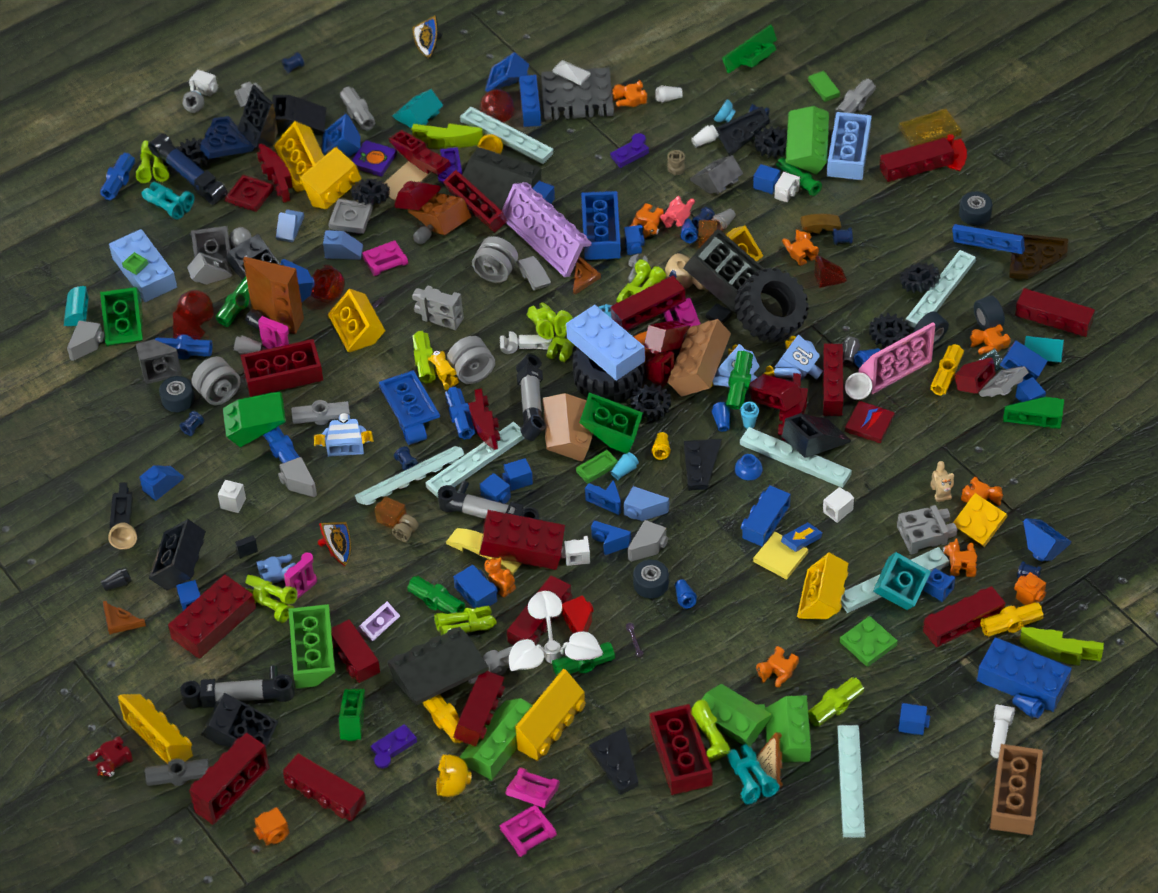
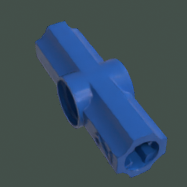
(117, 176)
(187, 346)
(460, 413)
(281, 445)

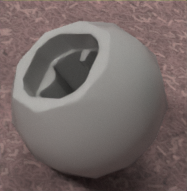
(193, 101)
(239, 236)

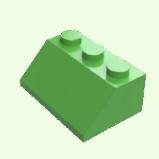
(736, 715)
(792, 721)

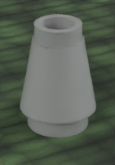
(724, 219)
(246, 345)

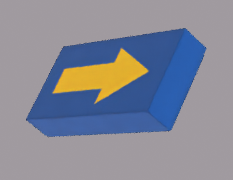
(801, 537)

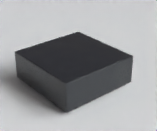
(718, 312)
(246, 546)

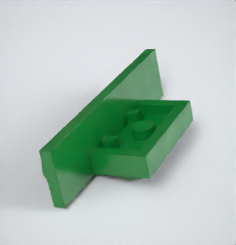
(752, 50)

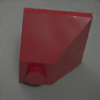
(415, 195)

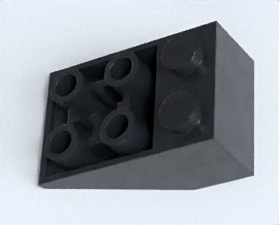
(291, 109)
(258, 119)
(251, 248)
(812, 434)
(233, 719)

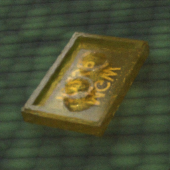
(929, 127)

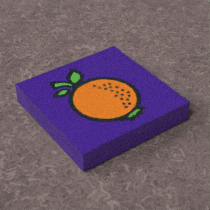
(374, 158)

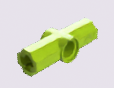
(421, 354)
(835, 701)

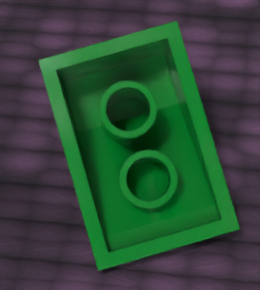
(122, 316)
(253, 417)
(611, 422)

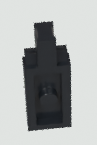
(121, 506)

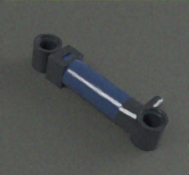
(203, 182)

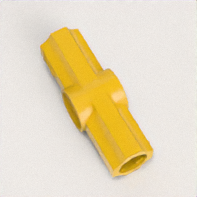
(947, 369)
(1011, 619)
(443, 715)

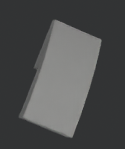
(534, 272)

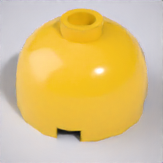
(452, 777)

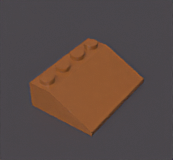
(275, 292)

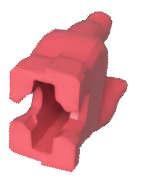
(677, 212)

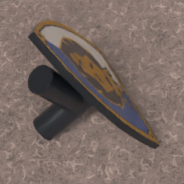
(426, 36)

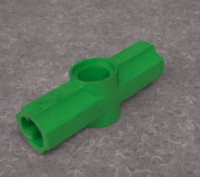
(231, 308)
(739, 379)
(435, 596)
(583, 666)

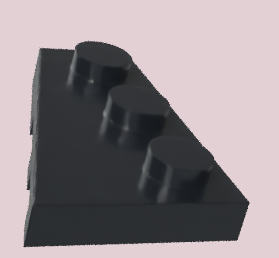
(742, 129)
(700, 461)
(616, 760)

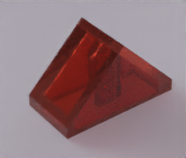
(828, 273)
(185, 325)

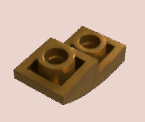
(816, 222)

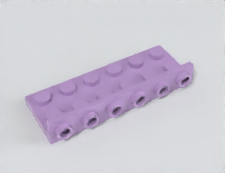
(544, 228)

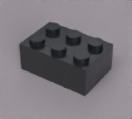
(177, 555)

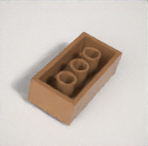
(699, 357)
(1016, 789)

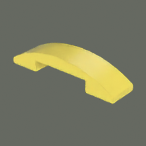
(471, 540)

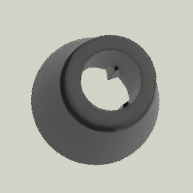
(850, 348)

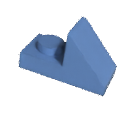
(289, 225)

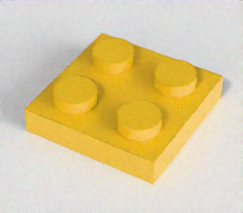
(980, 520)

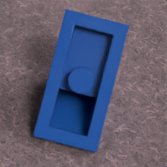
(607, 499)
(613, 537)

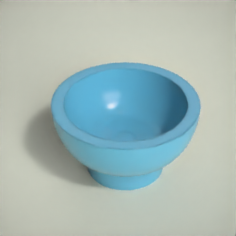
(725, 113)

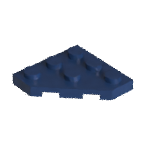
(224, 139)

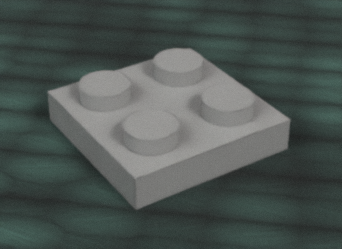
(350, 216)
(1003, 381)

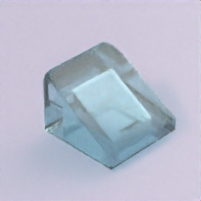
(997, 358)

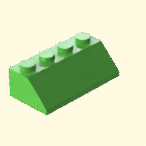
(807, 138)
(311, 645)
(499, 740)

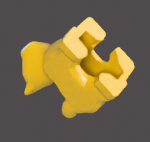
(444, 370)

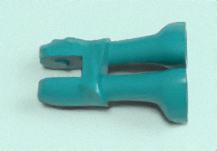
(159, 194)
(751, 789)

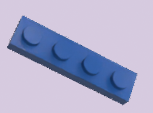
(988, 239)

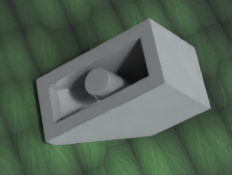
(208, 269)
(85, 339)
(297, 477)
(647, 541)

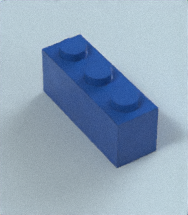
(530, 101)
(765, 515)

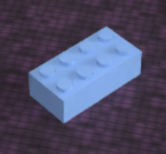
(849, 146)
(155, 277)
(605, 342)

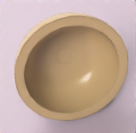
(122, 536)

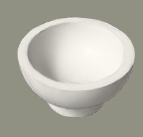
(858, 386)

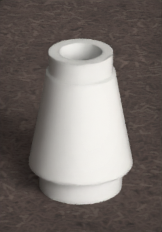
(667, 93)
(706, 135)

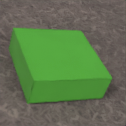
(135, 263)

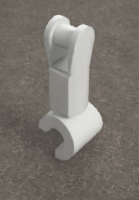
(510, 344)
(1003, 717)

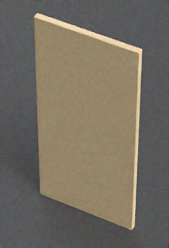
(406, 173)

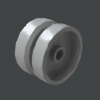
(495, 259)
(471, 359)
(216, 380)

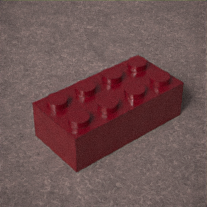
(281, 367)
(522, 539)
(212, 616)
(680, 749)
(229, 778)

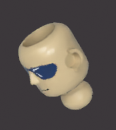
(675, 268)

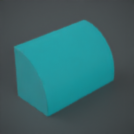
(76, 306)
(1047, 348)

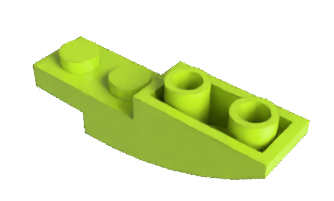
(449, 137)
(1053, 646)

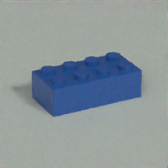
(601, 225)
(1023, 672)

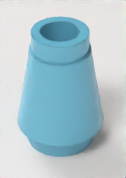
(749, 413)
(626, 464)

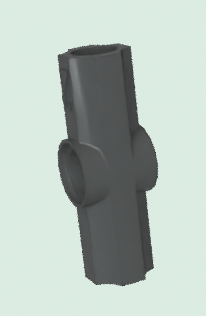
(167, 773)

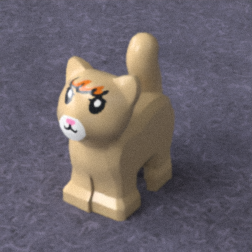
(942, 483)

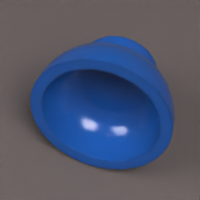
(748, 467)

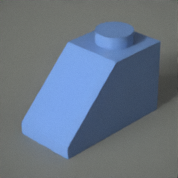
(341, 246)
(645, 504)

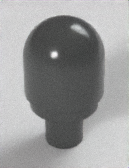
(423, 234)

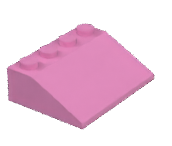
(900, 358)

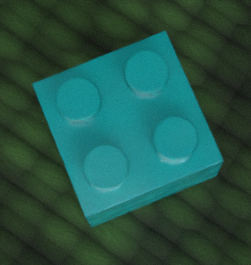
(901, 581)

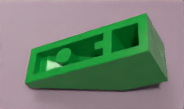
(1036, 412)
(352, 714)

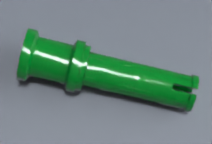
(806, 179)

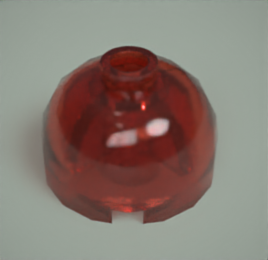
(497, 105)
(328, 284)
(196, 305)

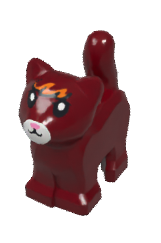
(113, 754)

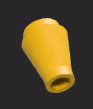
(661, 447)

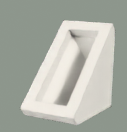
(571, 72)

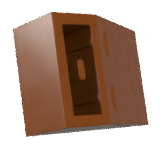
(443, 213)

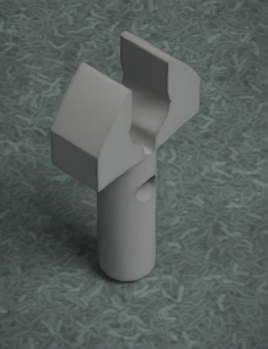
(632, 262)

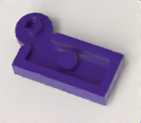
(631, 151)
(453, 155)
(392, 745)

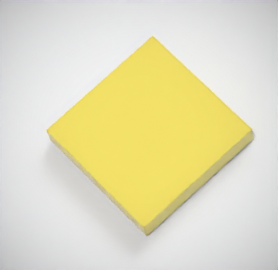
(779, 557)

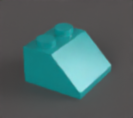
(419, 109)

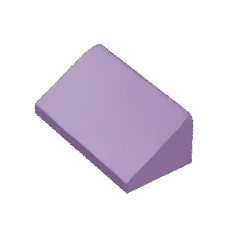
(378, 621)

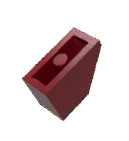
(659, 368)
(975, 375)

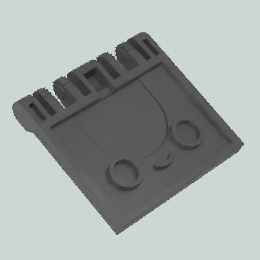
(566, 96)

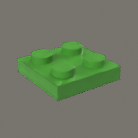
(868, 641)

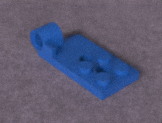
(413, 413)

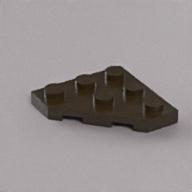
(1038, 255)

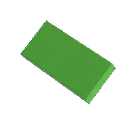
(824, 86)
(597, 466)

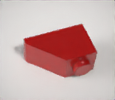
(577, 614)

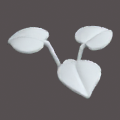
(528, 656)

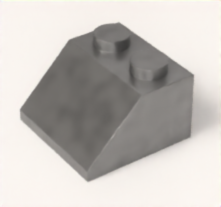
(718, 175)
(211, 242)
(158, 361)

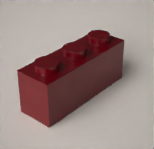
(775, 392)
(354, 651)

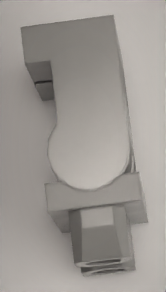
(439, 307)
(925, 528)

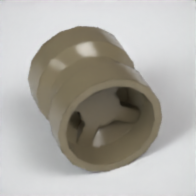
(676, 162)
(406, 526)

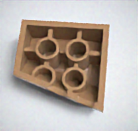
(563, 430)

